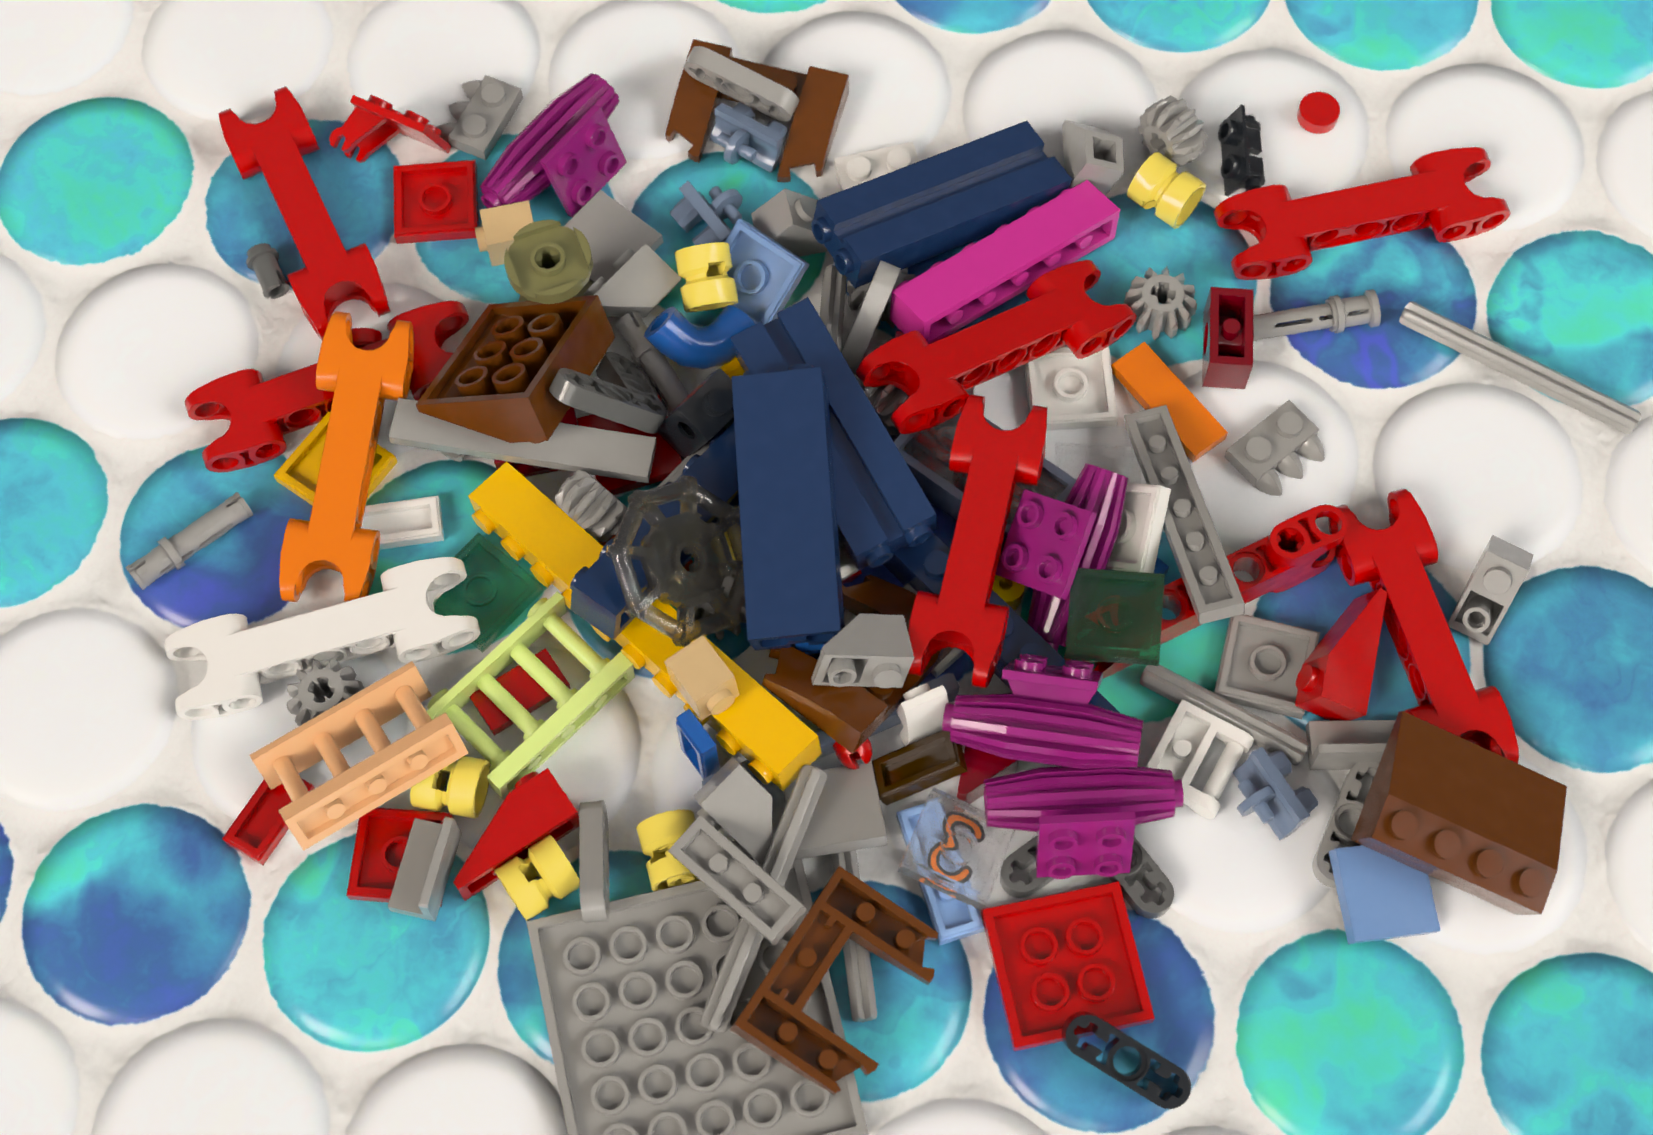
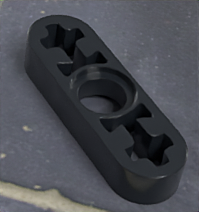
(1149, 1089)

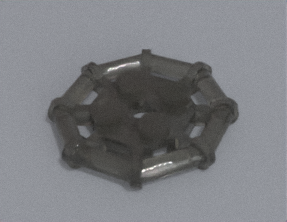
(661, 562)

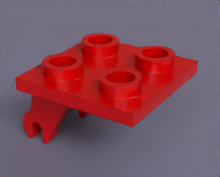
(376, 123)

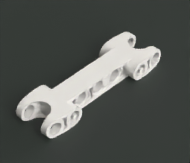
(246, 658)

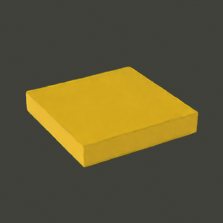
(302, 468)

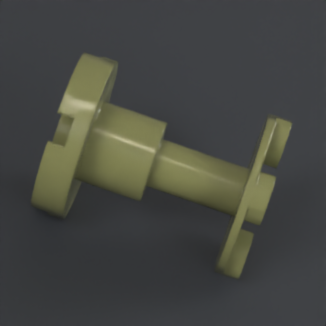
(549, 262)

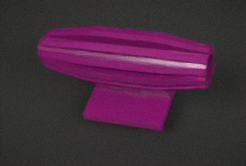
(561, 147)
(1057, 538)
(1046, 718)
(1082, 814)

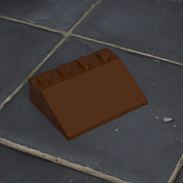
(507, 362)
(1465, 816)

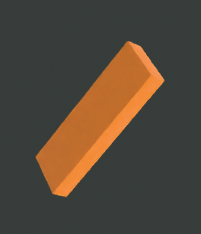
(1155, 386)

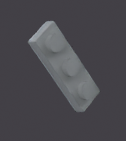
(737, 880)

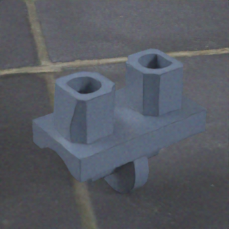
(747, 138)
(695, 207)
(1270, 795)

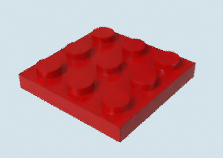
(1064, 959)

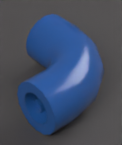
(697, 345)

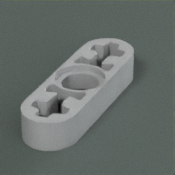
(741, 83)
(869, 314)
(1350, 789)
(594, 861)

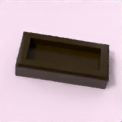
(918, 767)

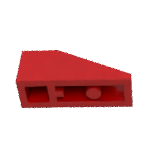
(1340, 669)
(524, 818)

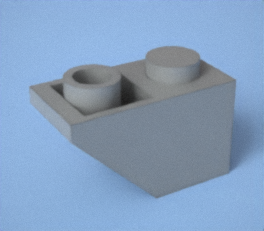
(1092, 155)
(788, 222)
(637, 285)
(1490, 590)
(866, 653)
(741, 807)

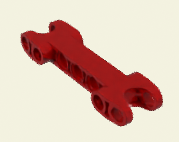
(1294, 228)
(330, 270)
(941, 372)
(269, 409)
(1273, 562)
(1396, 562)
(962, 610)

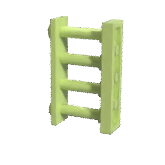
(573, 705)

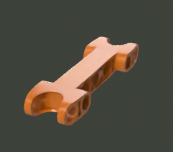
(334, 532)

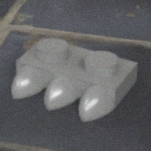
(483, 117)
(1274, 447)

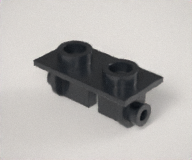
(1238, 138)

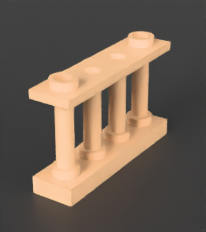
(373, 780)

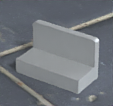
(1345, 743)
(425, 868)

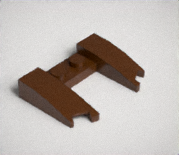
(814, 123)
(847, 712)
(774, 1013)

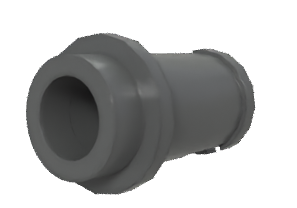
(268, 272)

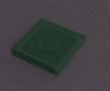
(492, 591)
(1115, 617)

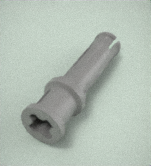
(1335, 312)

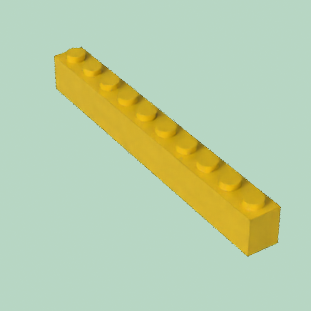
(558, 548)

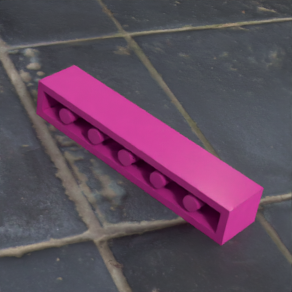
(1004, 263)

